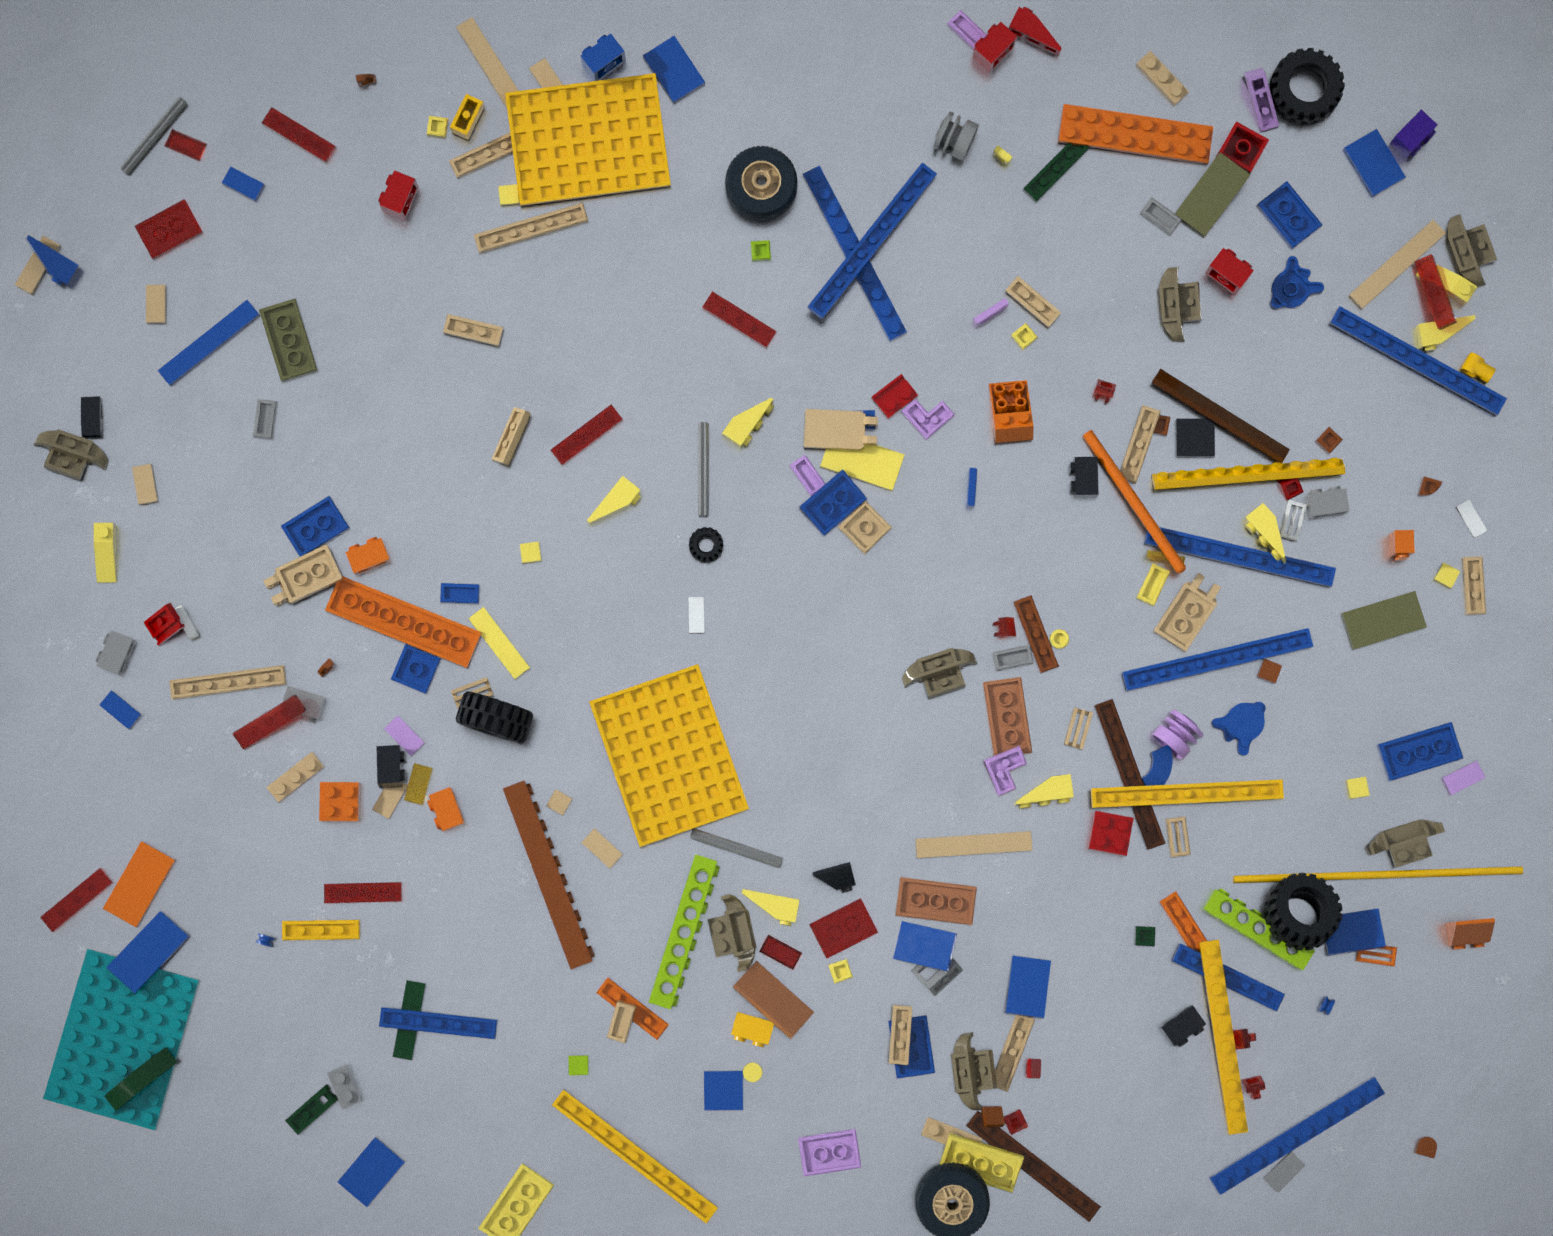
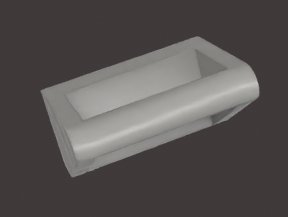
(940, 979)

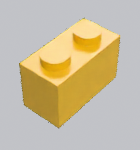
(467, 116)
(752, 1028)

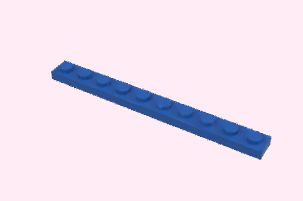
(872, 240)
(847, 241)
(1418, 360)
(1246, 557)
(1217, 659)
(1297, 1135)

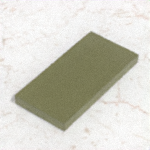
(1212, 193)
(288, 340)
(1384, 620)

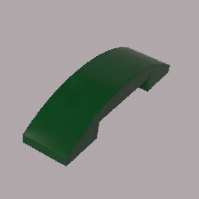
(140, 1078)

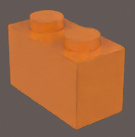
(1401, 544)
(368, 555)
(446, 809)

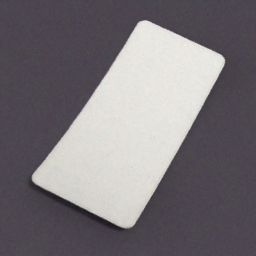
(1471, 518)
(696, 614)

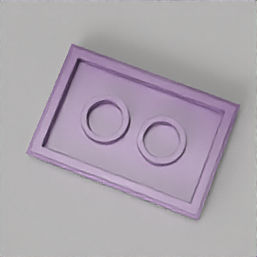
(829, 1152)

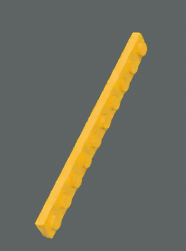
(1253, 473)
(1187, 793)
(1223, 1037)
(634, 1156)

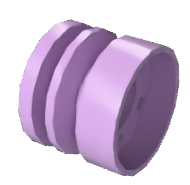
(1178, 734)

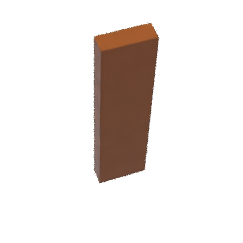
(1036, 634)

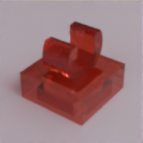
(1104, 388)
(1007, 627)
(1243, 1039)
(1254, 1085)
(1015, 1122)

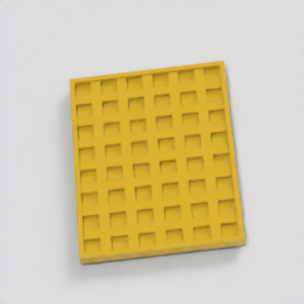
(587, 139)
(668, 755)

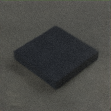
(1195, 438)

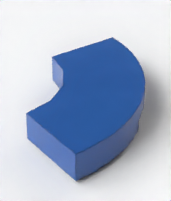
(1160, 768)

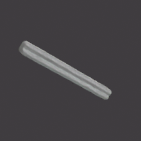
(153, 135)
(703, 469)
(736, 848)

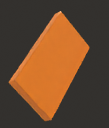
(139, 884)

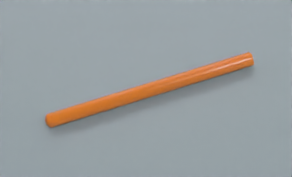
(1134, 502)

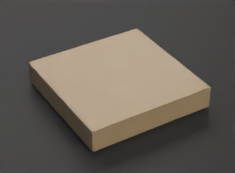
(865, 527)

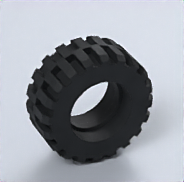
(1314, 62)
(494, 717)
(1318, 895)

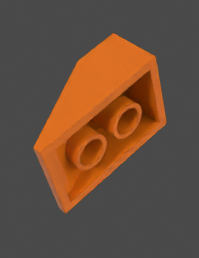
(1470, 932)

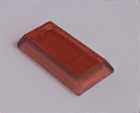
(185, 144)
(780, 952)

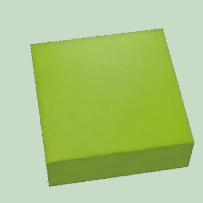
(760, 250)
(578, 1065)

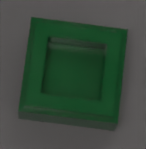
(1144, 936)

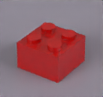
(995, 46)
(1244, 146)
(398, 195)
(1230, 270)
(1110, 833)

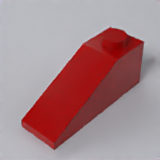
(1030, 28)

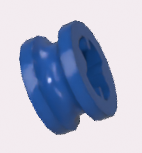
(265, 940)
(1326, 1005)

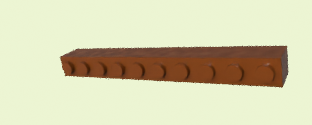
(548, 875)

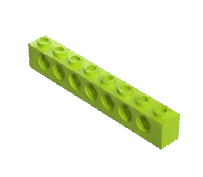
(699, 864)

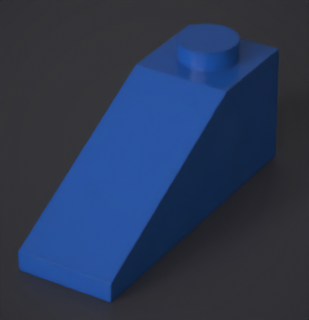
(54, 263)

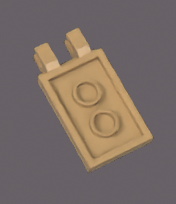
(837, 429)
(304, 576)
(1187, 613)

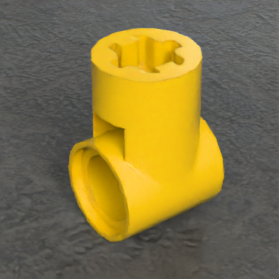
(1476, 367)

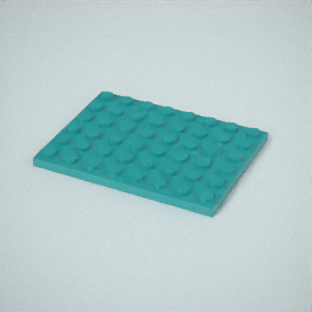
(115, 1033)

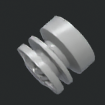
(956, 135)

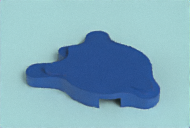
(1292, 286)
(1242, 723)

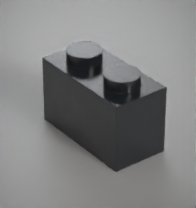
(1085, 476)
(390, 766)
(1182, 1026)

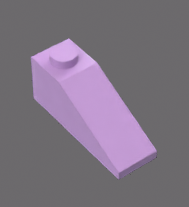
(1261, 99)

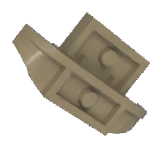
(1470, 249)
(1178, 303)
(70, 453)
(940, 671)
(1407, 842)
(734, 933)
(972, 1071)

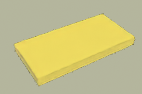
(870, 464)
(995, 1165)
(517, 1203)

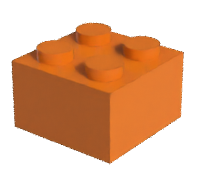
(340, 802)

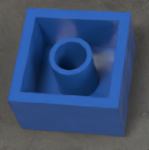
(602, 57)

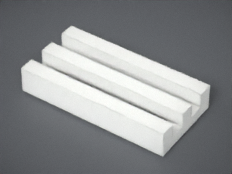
(1288, 536)

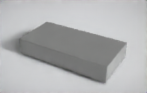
(1161, 216)
(265, 419)
(1012, 657)
(1284, 1172)

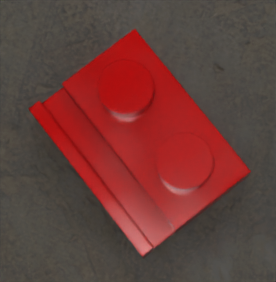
(894, 396)
(164, 623)

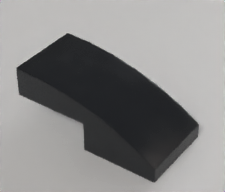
(91, 417)

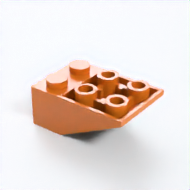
(1011, 411)

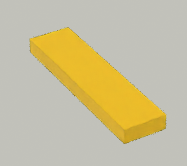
(321, 930)

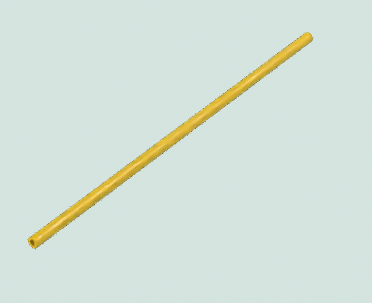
(1386, 874)

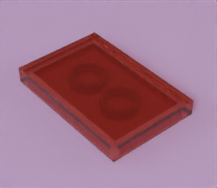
(168, 229)
(843, 928)

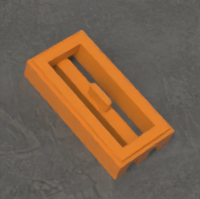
(1392, 956)

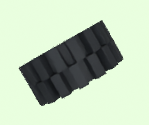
(694, 544)

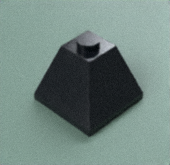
(837, 877)

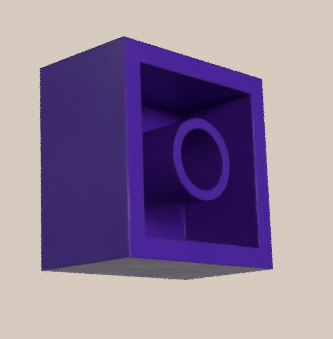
(1413, 134)

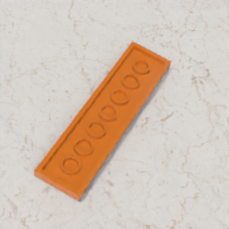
(1135, 134)
(403, 621)

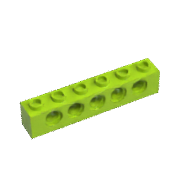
(1213, 907)

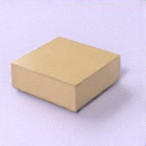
(559, 802)

